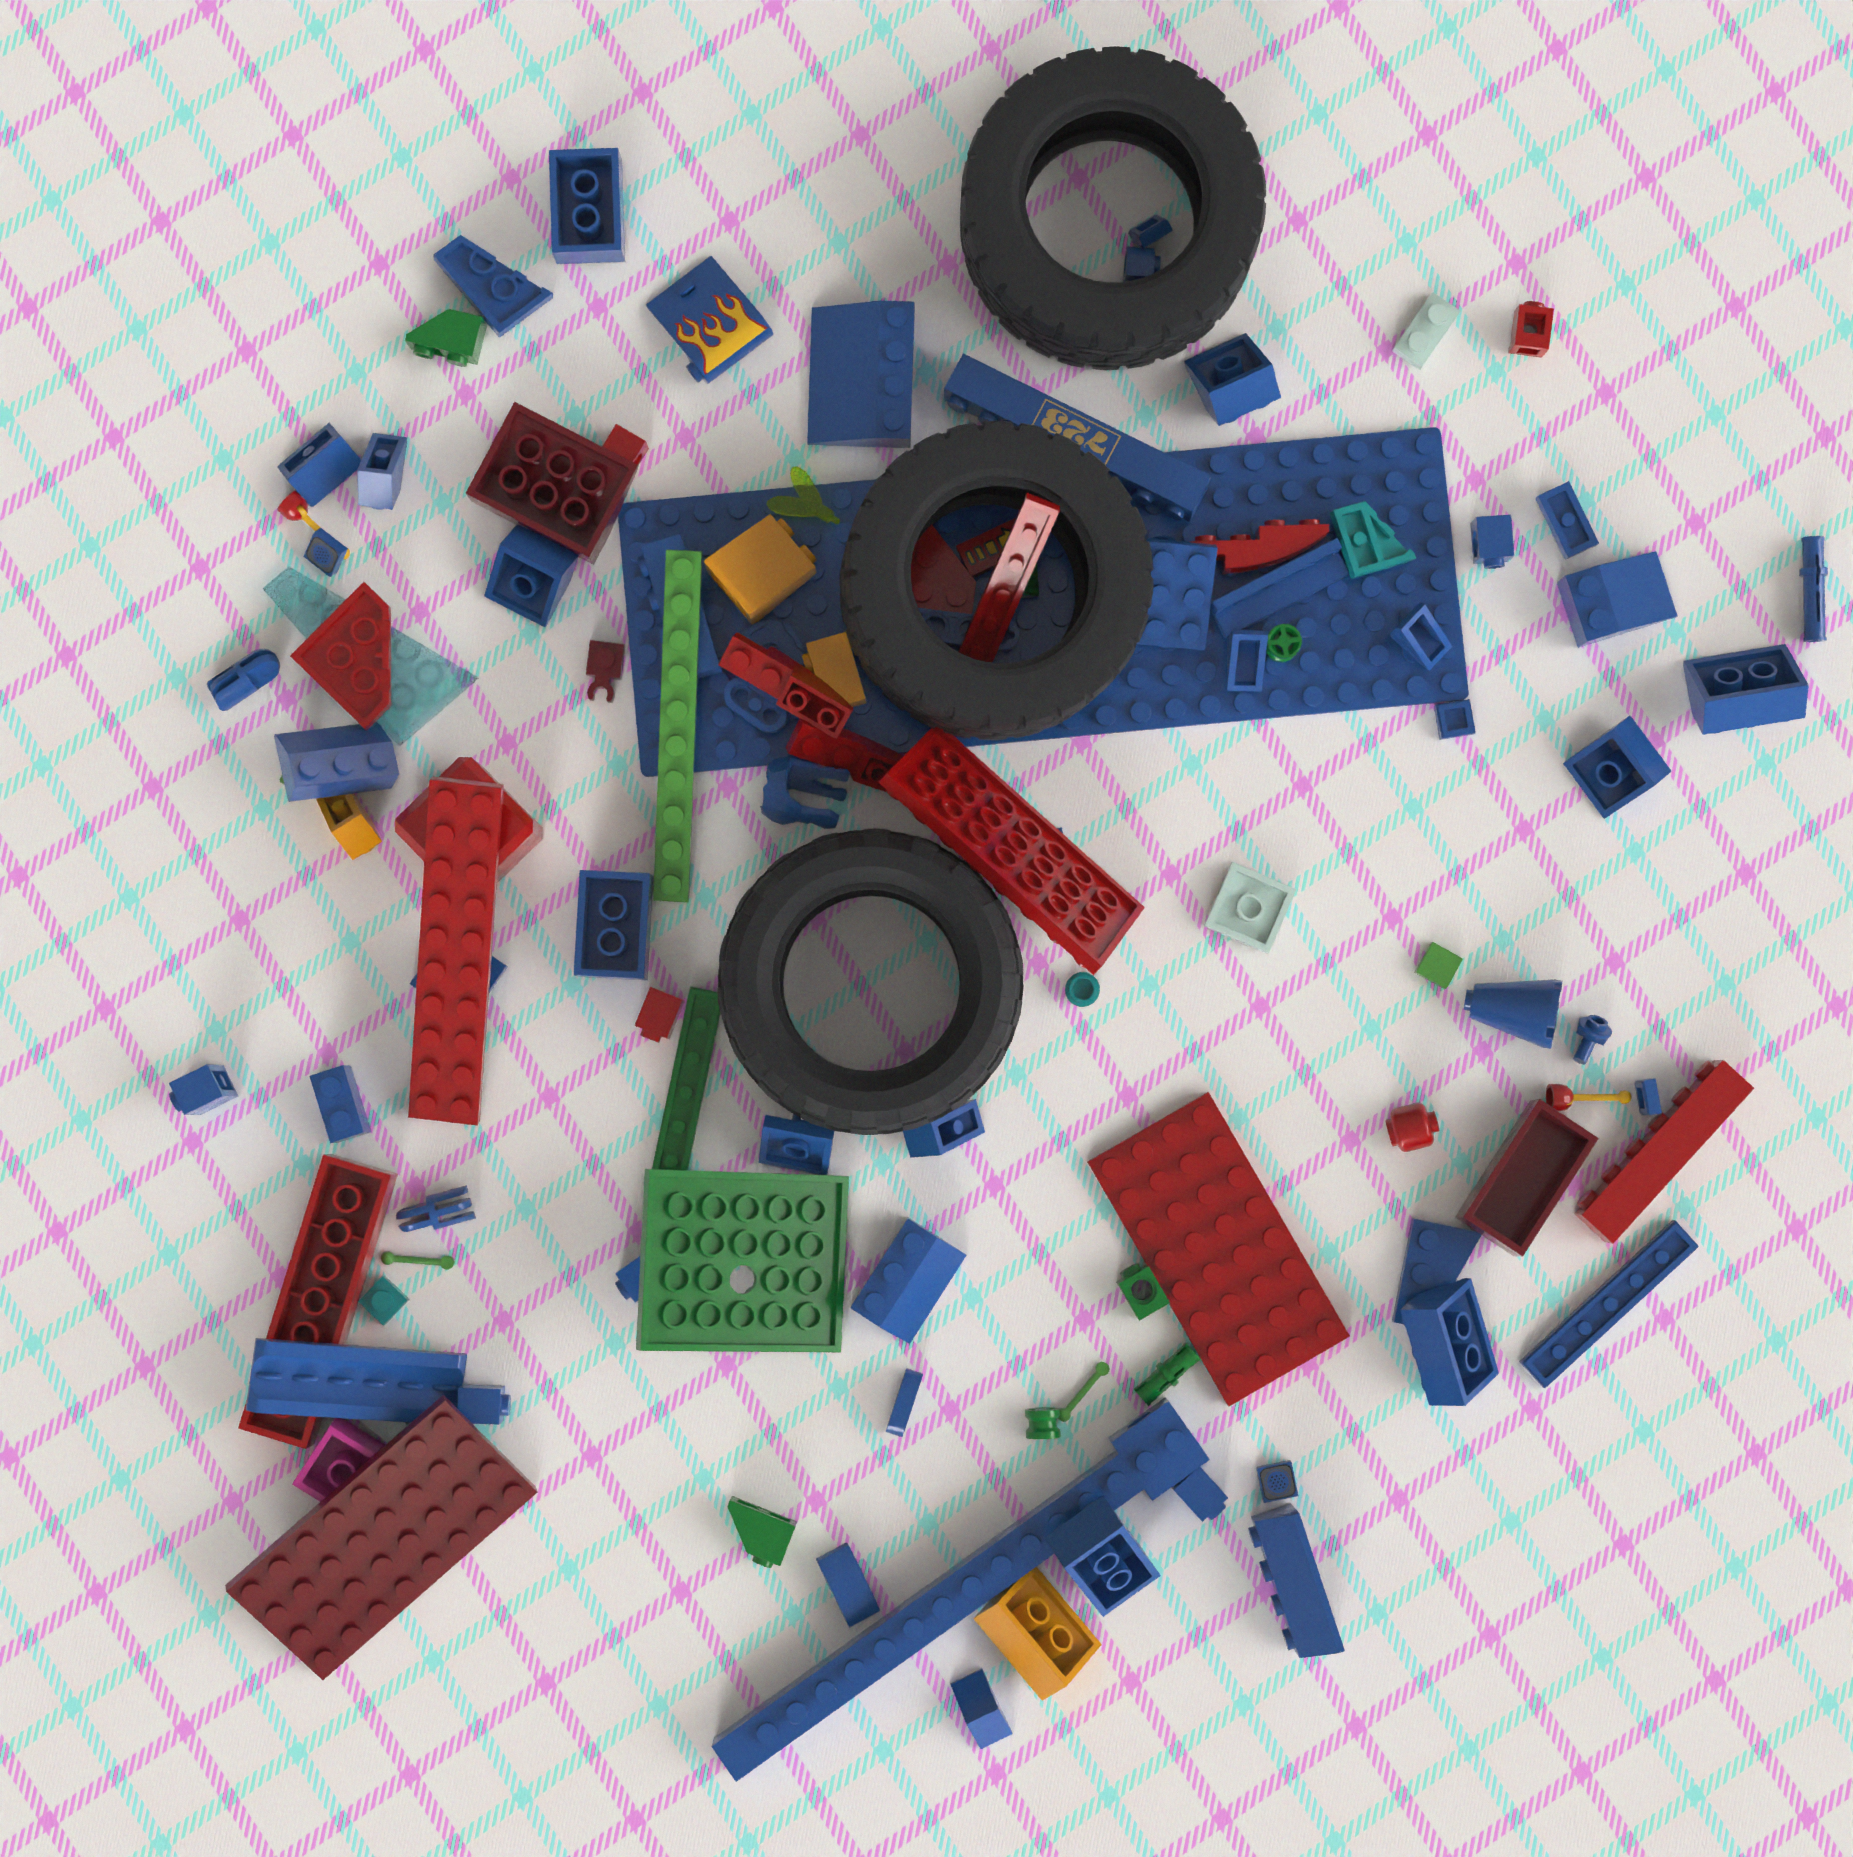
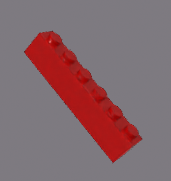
(1663, 1150)

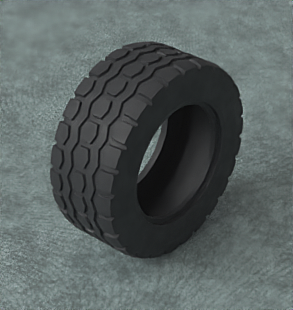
(1130, 101)
(1094, 526)

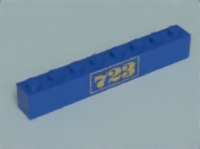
(1141, 468)

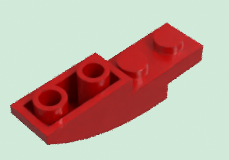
(1271, 546)
(789, 682)
(861, 756)

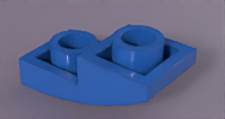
(848, 1584)

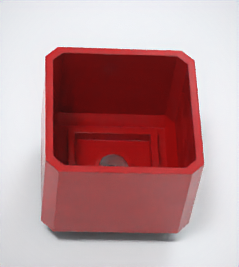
(518, 828)

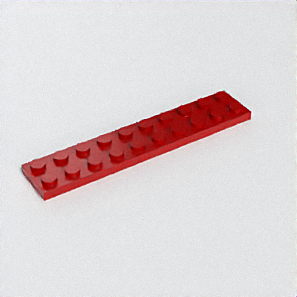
(455, 949)

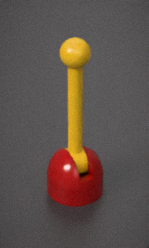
(296, 508)
(1562, 1097)

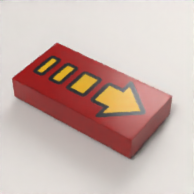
(982, 551)

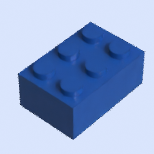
(587, 205)
(613, 925)
(1102, 1556)

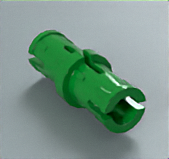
(1167, 1374)

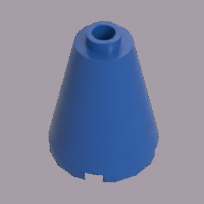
(1517, 1008)

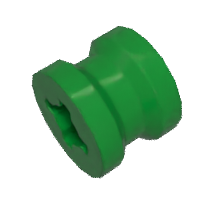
(1285, 637)
(1042, 1423)

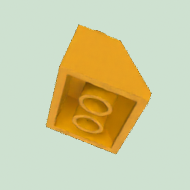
(1038, 1633)

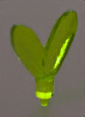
(809, 502)

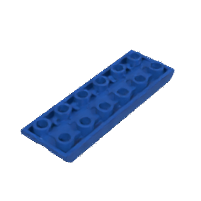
(350, 1380)

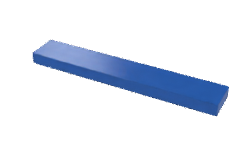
(1609, 1304)

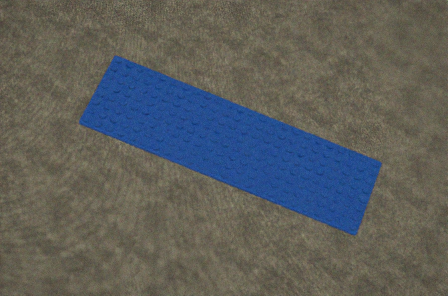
(1344, 628)

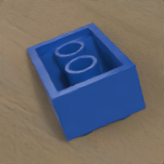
(1616, 598)

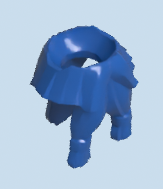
(803, 776)

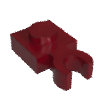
(604, 663)

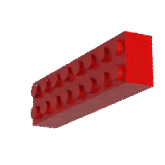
(326, 1273)

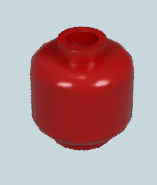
(1412, 1127)

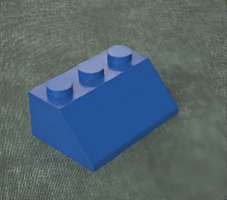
(1745, 689)
(336, 761)
(908, 1281)
(1450, 1343)

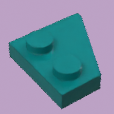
(1367, 541)

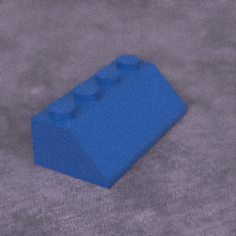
(1296, 1582)

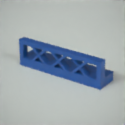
(1279, 588)

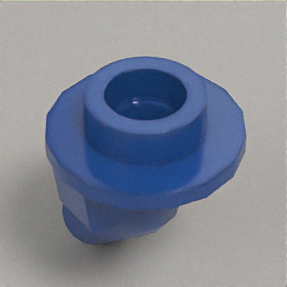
(1593, 1030)

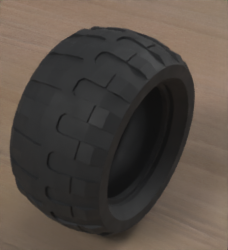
(846, 868)

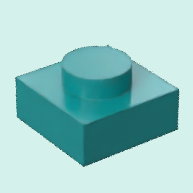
(383, 1300)

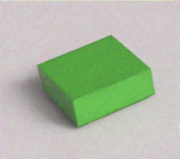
(1438, 965)

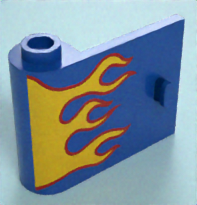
(710, 320)

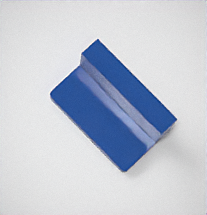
(320, 465)

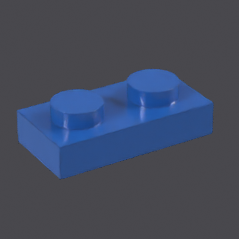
(1567, 520)

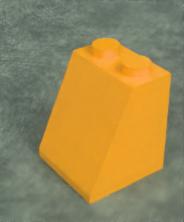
(761, 567)

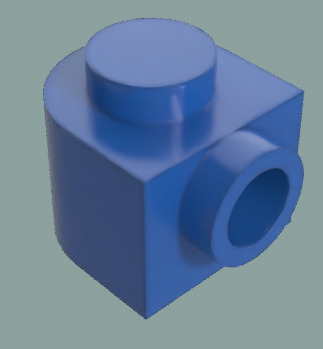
(1140, 263)

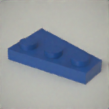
(490, 287)
(1432, 1259)

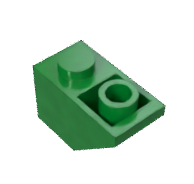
(451, 336)

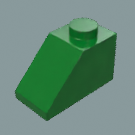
(761, 1531)

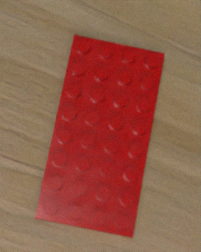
(1013, 847)
(1218, 1249)

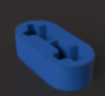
(904, 1402)

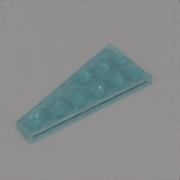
(419, 677)

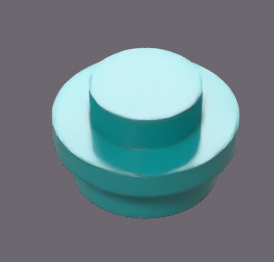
(1082, 989)

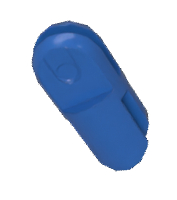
(243, 678)
(436, 1211)

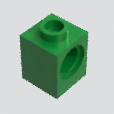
(1156, 1298)

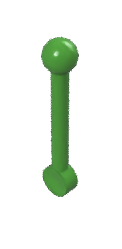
(446, 1262)
(1101, 1370)

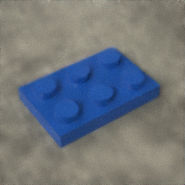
(1181, 594)

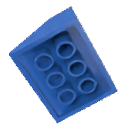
(861, 374)

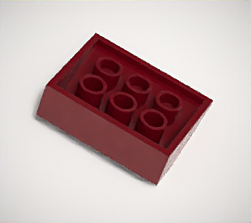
(553, 482)

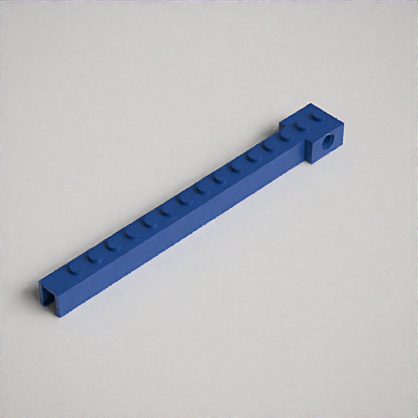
(1149, 1456)

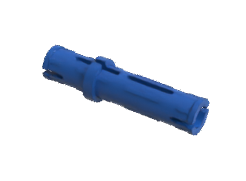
(1813, 588)

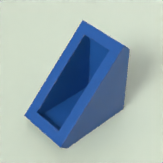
(1422, 637)
(1246, 660)
(981, 1709)

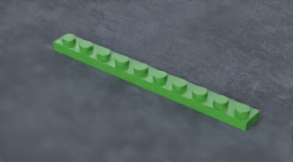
(677, 725)

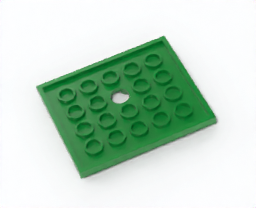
(773, 1223)

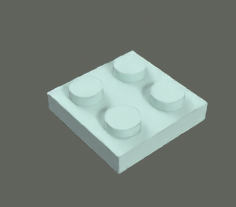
(1250, 907)

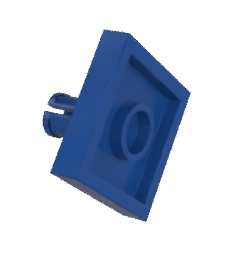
(796, 1145)

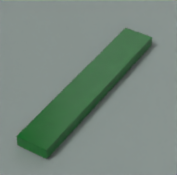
(688, 1080)

